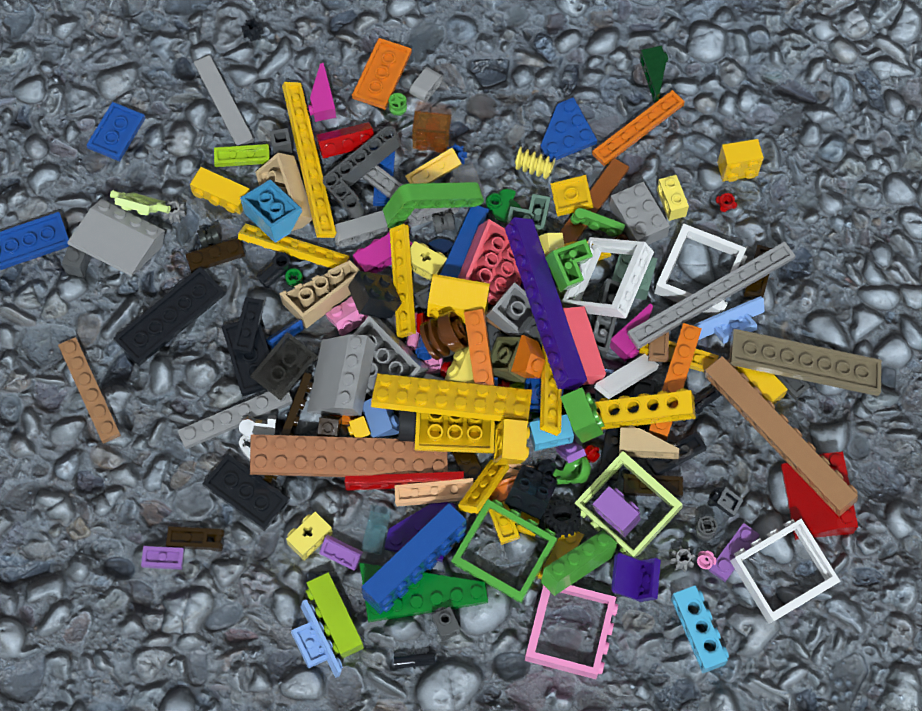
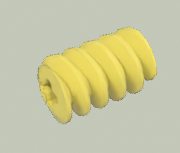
(533, 163)

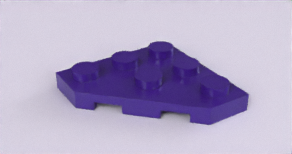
(405, 530)

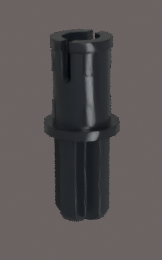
(414, 660)

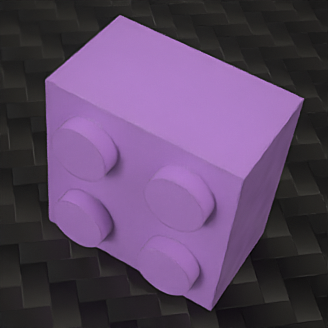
(617, 511)

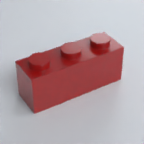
(344, 140)

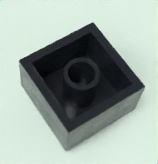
(374, 294)

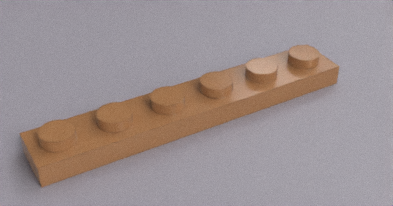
(89, 390)

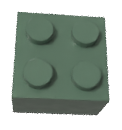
(621, 267)

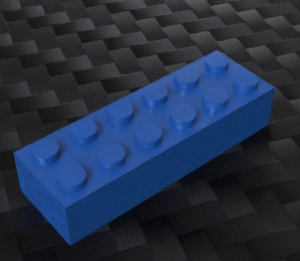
(414, 559)

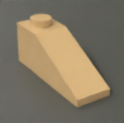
(642, 444)

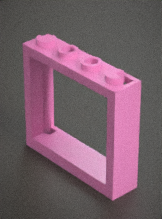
(564, 665)

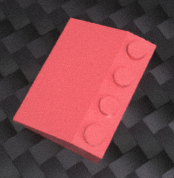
(491, 260)

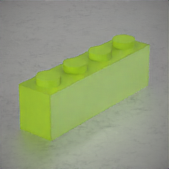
(335, 616)

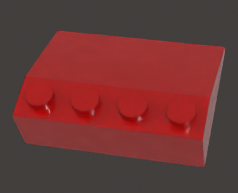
(811, 508)

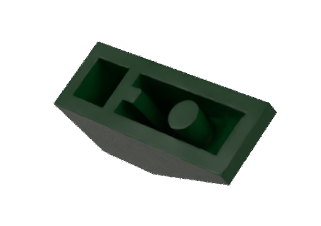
(653, 64)

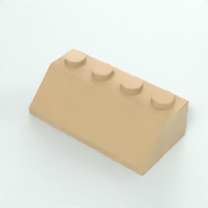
(285, 174)

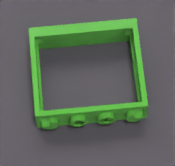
(514, 516)

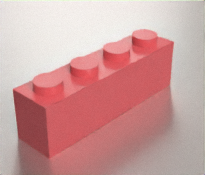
(585, 344)

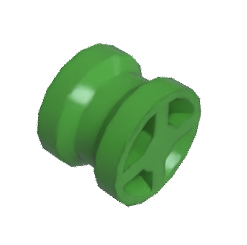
(399, 100)

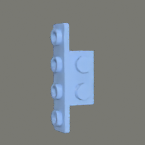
(734, 318)
(313, 643)

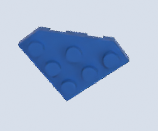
(567, 132)

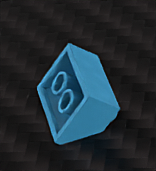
(271, 210)

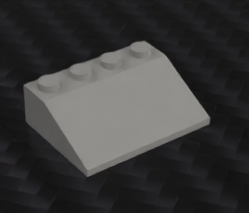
(117, 237)
(390, 353)
(342, 375)

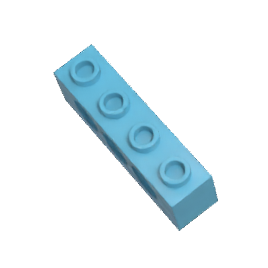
(706, 659)

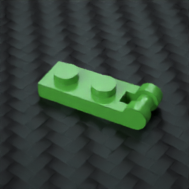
(597, 222)

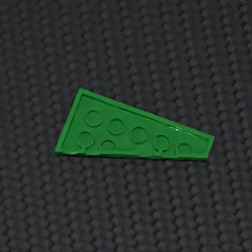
(428, 595)

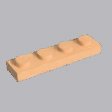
(432, 492)

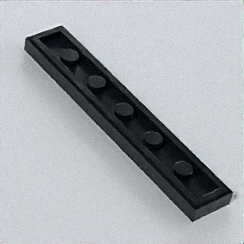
(612, 439)

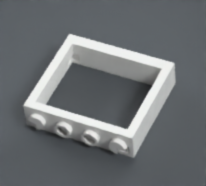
(705, 238)
(630, 283)
(814, 552)

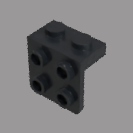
(531, 492)

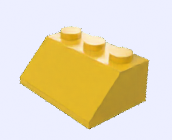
(456, 296)

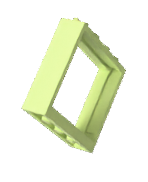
(649, 481)

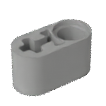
(426, 84)

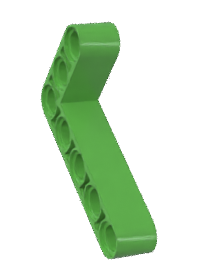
(430, 196)

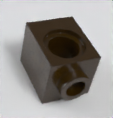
(329, 426)

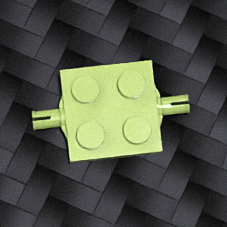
(139, 202)

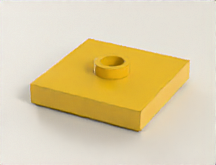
(571, 195)

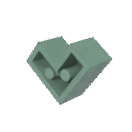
(537, 211)

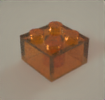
(431, 131)

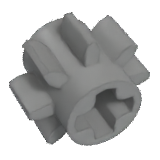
(176, 211)
(678, 555)

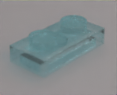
(376, 532)

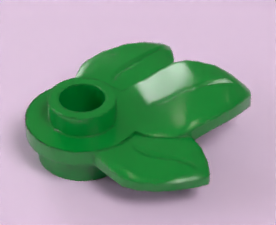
(504, 200)

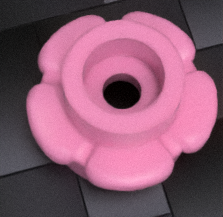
(703, 562)

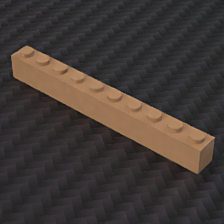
(781, 436)

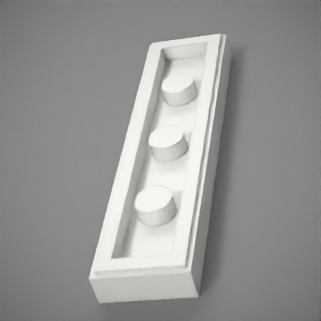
(626, 376)

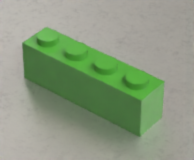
(578, 562)

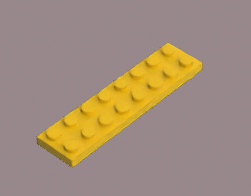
(451, 398)

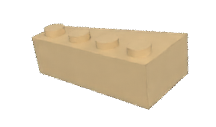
(320, 295)

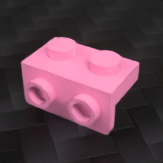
(346, 317)

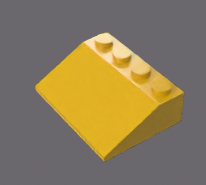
(453, 434)

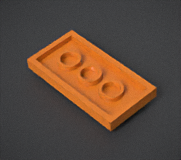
(382, 73)

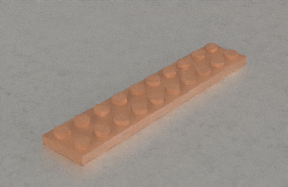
(339, 456)

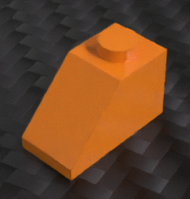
(528, 358)

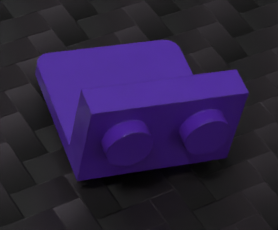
(636, 577)

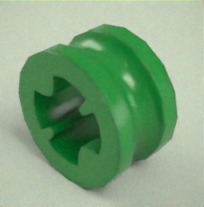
(293, 272)

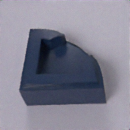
(441, 245)

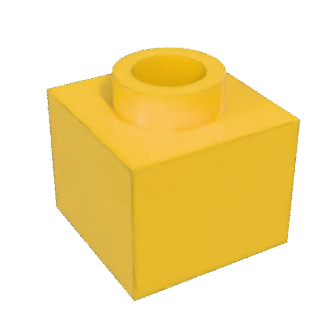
(358, 428)

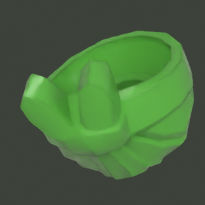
(574, 472)

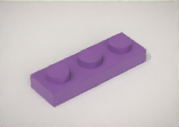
(742, 539)

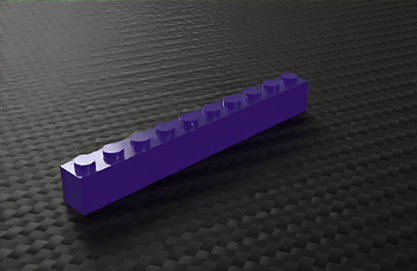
(545, 304)

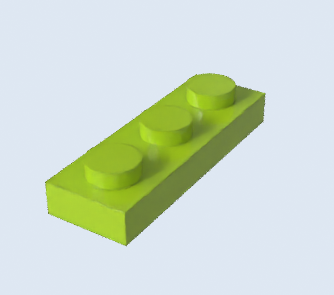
(241, 155)

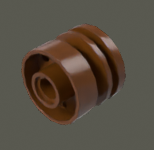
(444, 335)

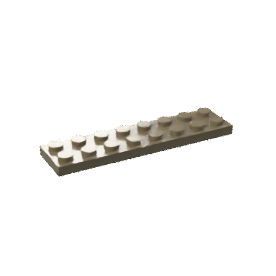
(805, 362)

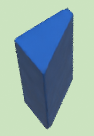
(293, 328)

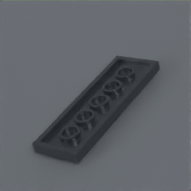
(169, 316)

